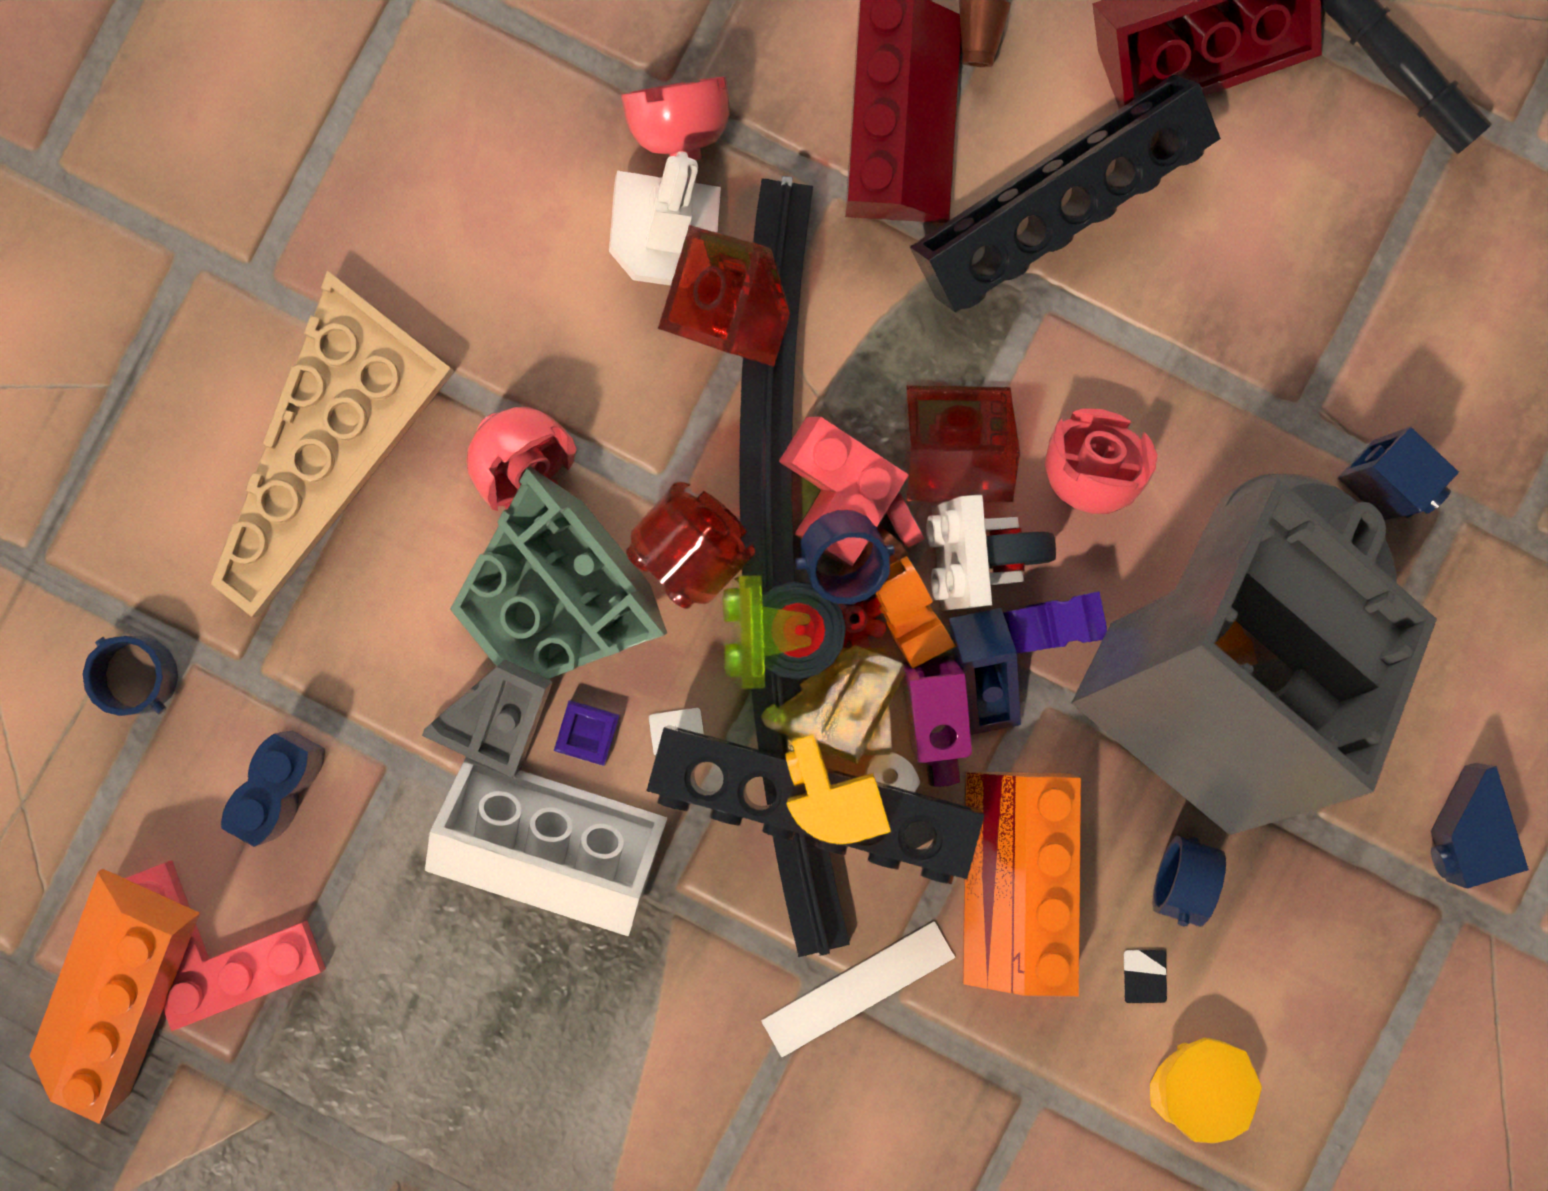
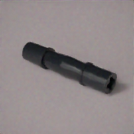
(1410, 70)

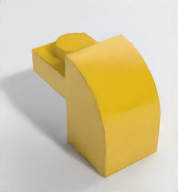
(833, 812)

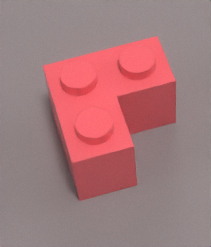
(848, 479)

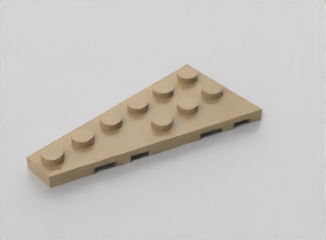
(333, 426)

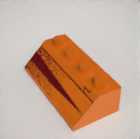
(1024, 884)

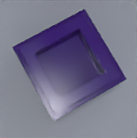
(587, 732)

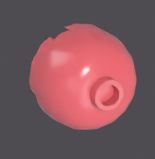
(678, 116)
(511, 443)
(1098, 461)

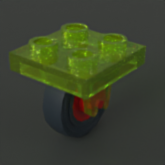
(783, 630)

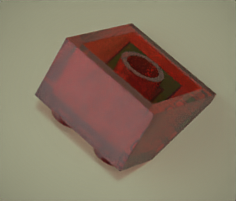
(727, 296)
(960, 443)

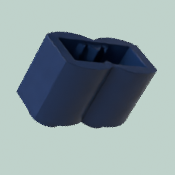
(270, 798)

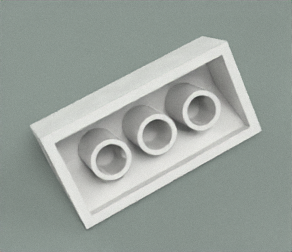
(545, 845)

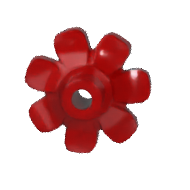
(866, 625)

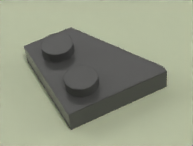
(494, 718)

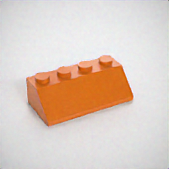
(110, 995)

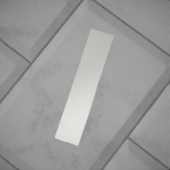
(858, 989)

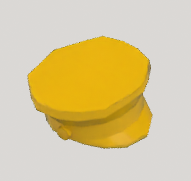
(1206, 1090)

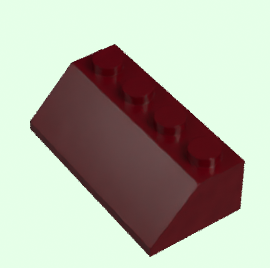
(1202, 41)
(903, 111)

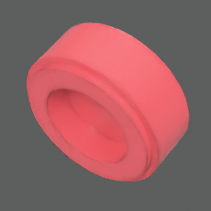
(904, 522)

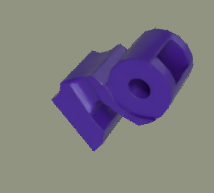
(1057, 623)

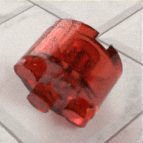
(689, 545)

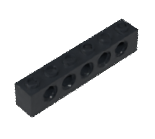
(1185, 130)
(674, 781)

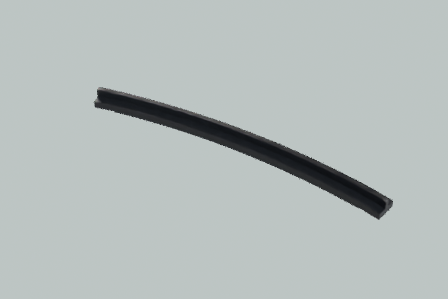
(768, 519)

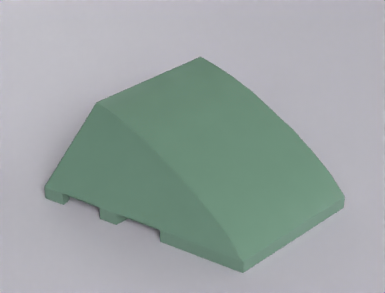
(554, 586)

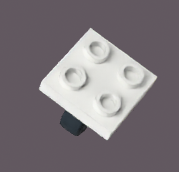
(967, 554)

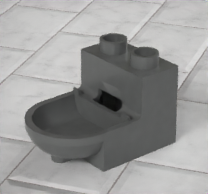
(1318, 591)

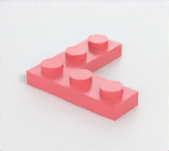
(236, 976)

